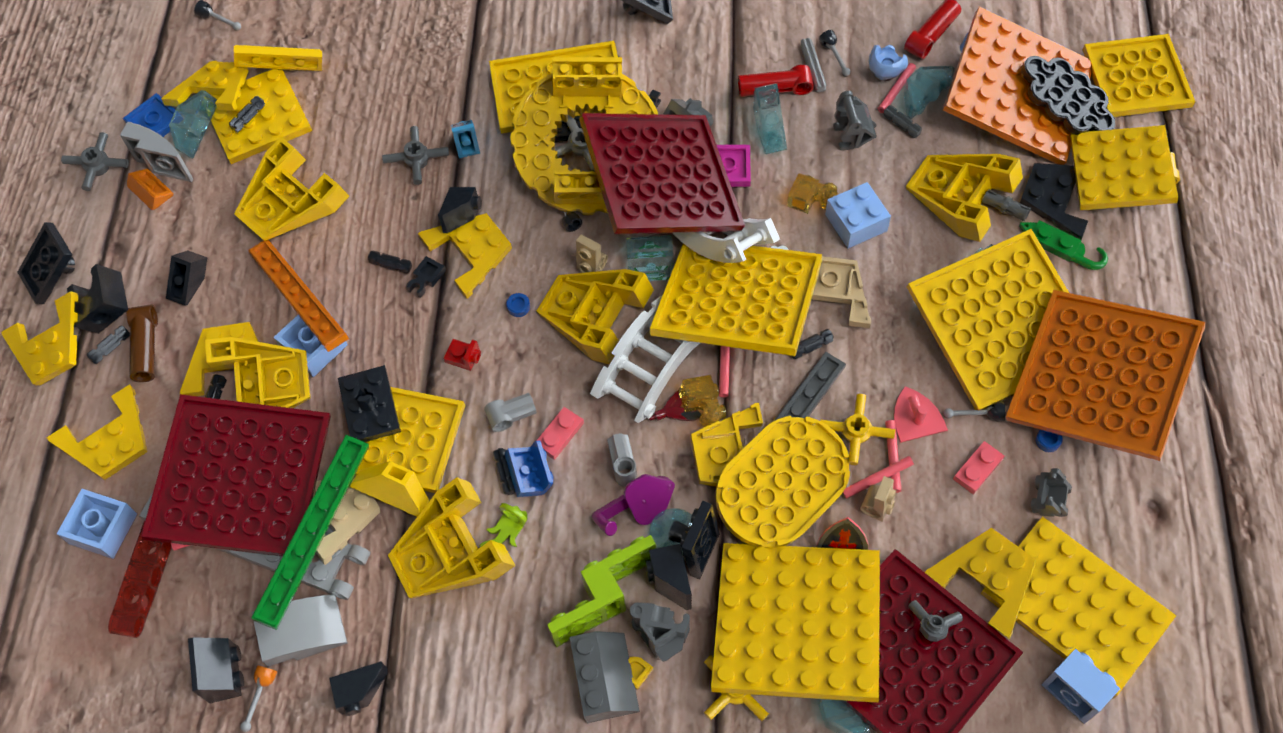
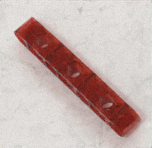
(140, 579)

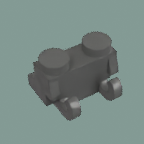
(1052, 494)

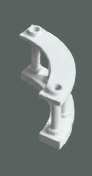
(729, 249)
(633, 339)

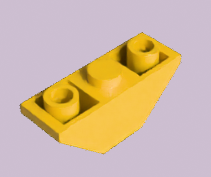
(393, 486)

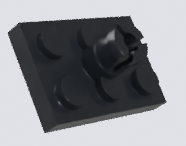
(657, 8)
(45, 263)
(369, 404)
(698, 539)

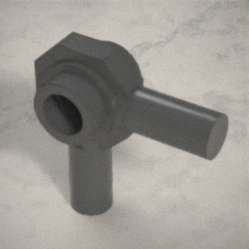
(933, 626)

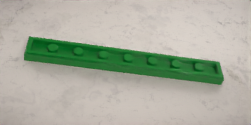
(310, 533)

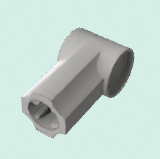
(503, 413)
(622, 458)

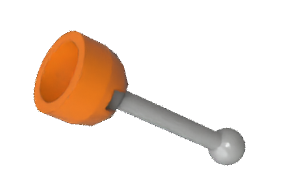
(263, 677)

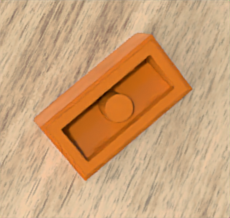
(148, 188)

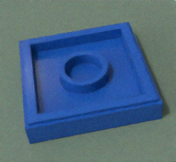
(152, 115)

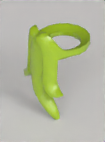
(510, 524)

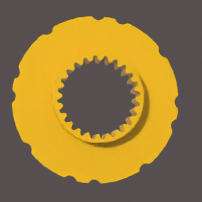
(572, 87)

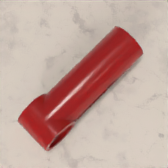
(922, 41)
(794, 80)

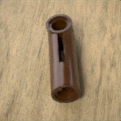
(142, 326)

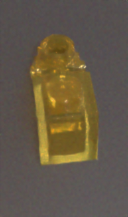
(807, 191)
(702, 394)

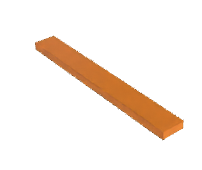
(298, 295)

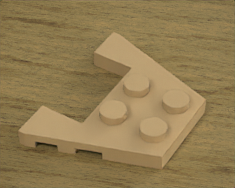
(842, 283)
(351, 517)

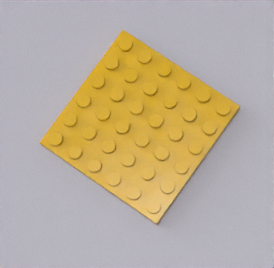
(739, 304)
(989, 313)
(798, 623)

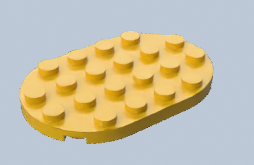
(782, 481)

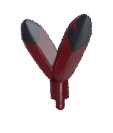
(674, 411)

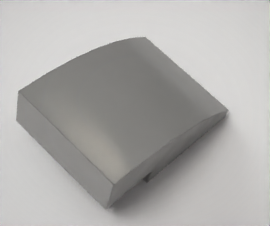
(154, 151)
(306, 629)

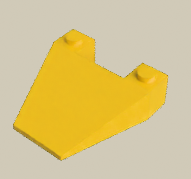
(957, 184)
(278, 201)
(587, 305)
(262, 370)
(439, 549)

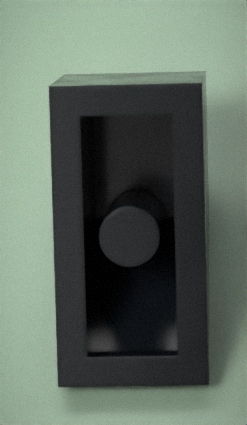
(459, 208)
(185, 276)
(357, 687)

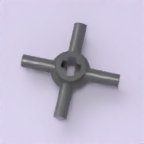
(415, 155)
(94, 161)

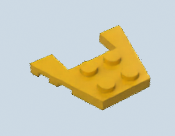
(214, 78)
(478, 242)
(51, 350)
(195, 377)
(721, 442)
(110, 446)
(996, 566)

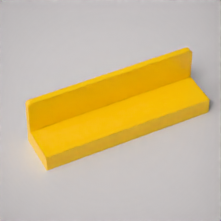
(277, 58)

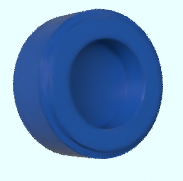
(518, 305)
(1048, 441)

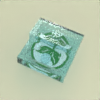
(651, 256)

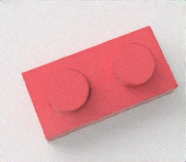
(560, 432)
(978, 467)

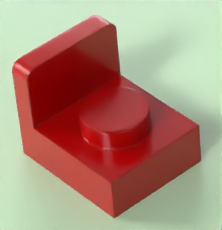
(463, 354)

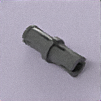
(1006, 205)

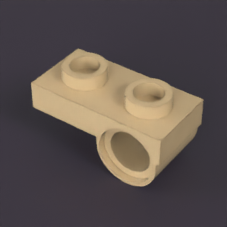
(589, 255)
(879, 499)

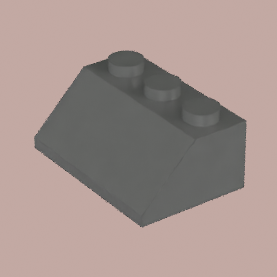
(604, 675)

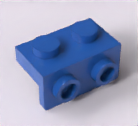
(529, 470)

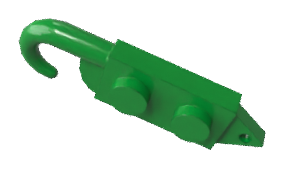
(1063, 244)

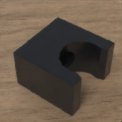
(103, 302)

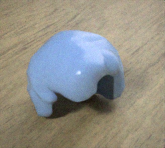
(886, 62)

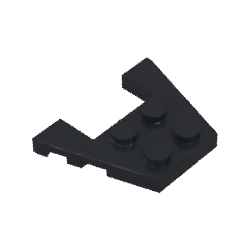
(1049, 194)

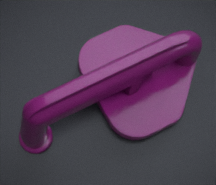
(645, 498)

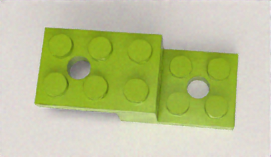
(602, 588)

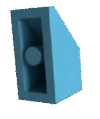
(465, 138)

